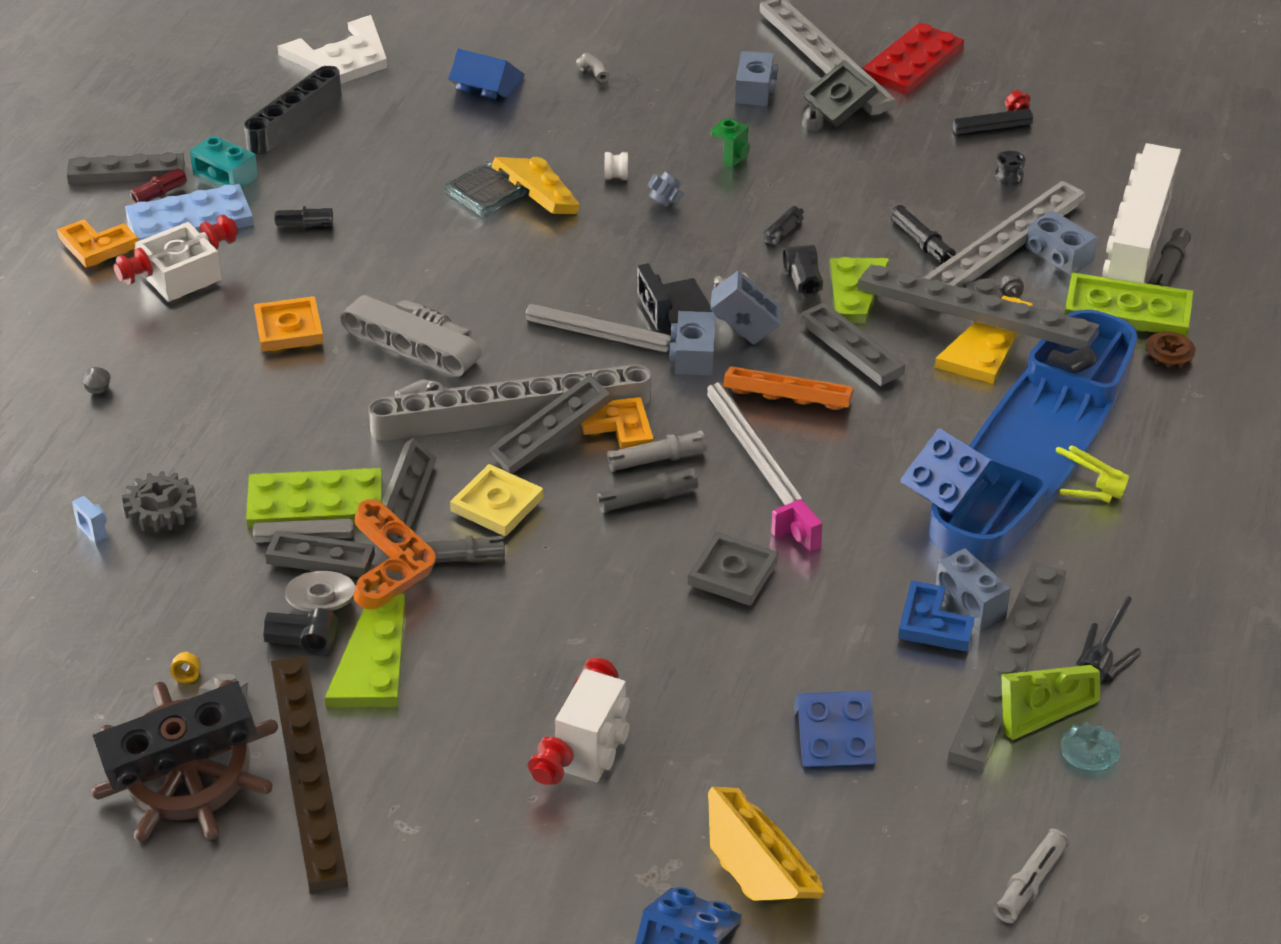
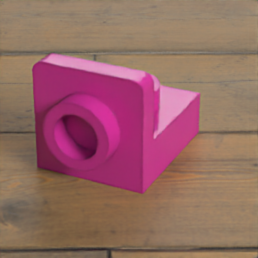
(799, 520)

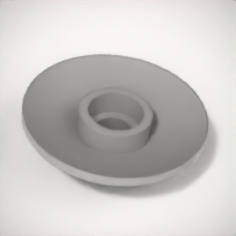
(320, 590)

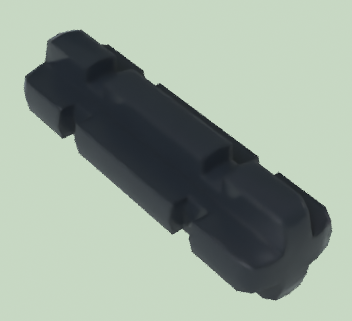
(783, 225)

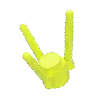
(1110, 481)

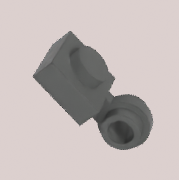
(1009, 286)

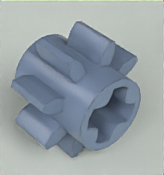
(665, 189)

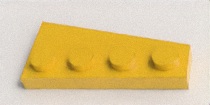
(979, 351)

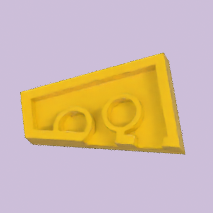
(541, 181)

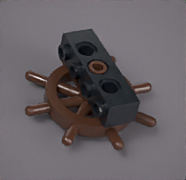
(178, 742)

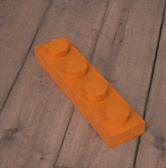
(799, 389)

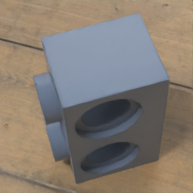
(1061, 242)
(973, 589)

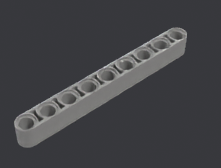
(493, 402)

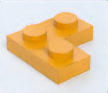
(96, 247)
(624, 417)

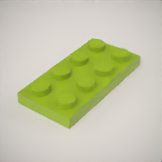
(1140, 304)
(310, 494)

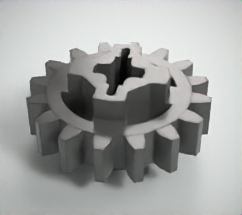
(159, 501)

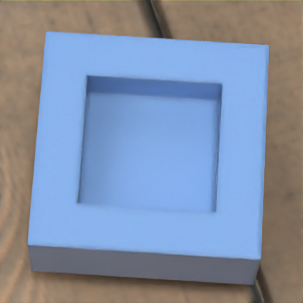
(90, 519)

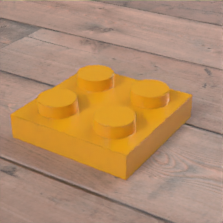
(288, 323)

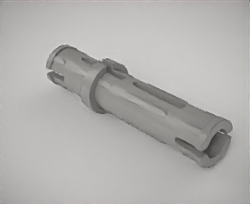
(671, 448)
(1015, 897)

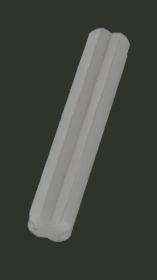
(320, 528)

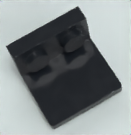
(665, 300)

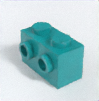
(223, 162)

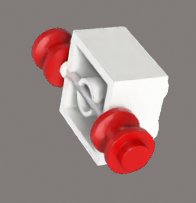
(179, 258)
(585, 728)

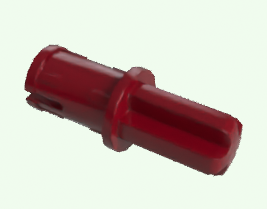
(158, 186)

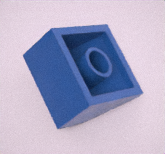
(484, 74)

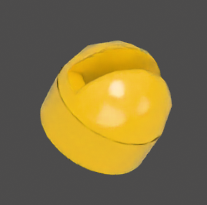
(192, 671)

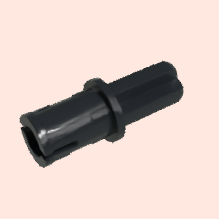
(304, 217)

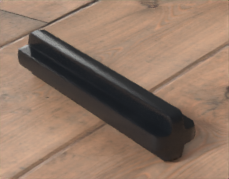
(992, 121)

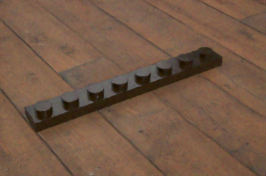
(309, 775)

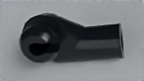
(1073, 362)

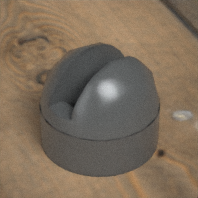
(813, 119)
(96, 380)

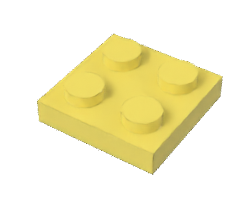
(496, 500)

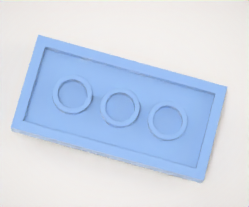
(196, 207)

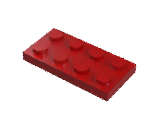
(913, 58)

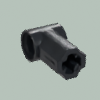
(803, 266)
(311, 632)

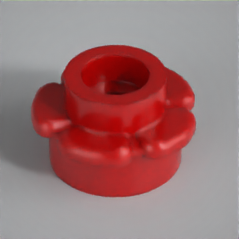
(1017, 101)

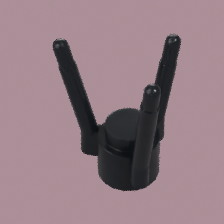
(1100, 655)

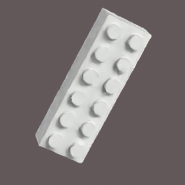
(1141, 214)

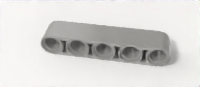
(410, 335)

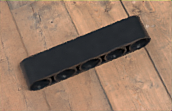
(292, 109)

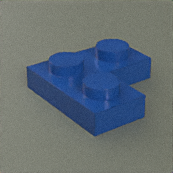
(927, 624)

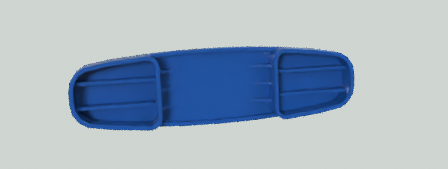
(1021, 438)

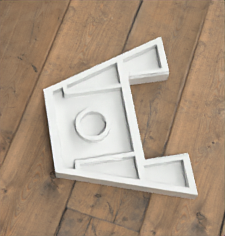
(353, 56)

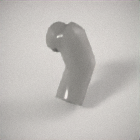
(599, 68)
(420, 386)

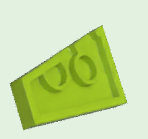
(844, 276)

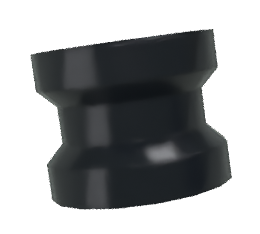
(1010, 167)

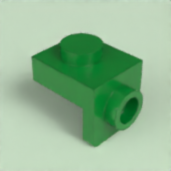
(735, 140)

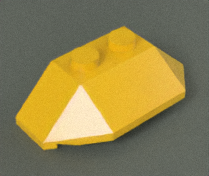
(758, 850)

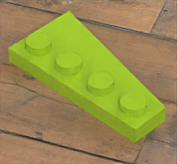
(372, 660)

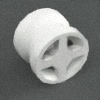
(616, 166)

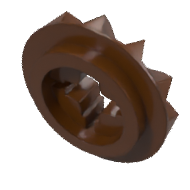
(1180, 349)

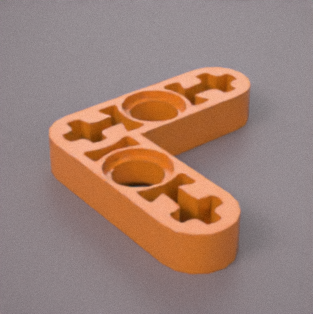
(401, 556)

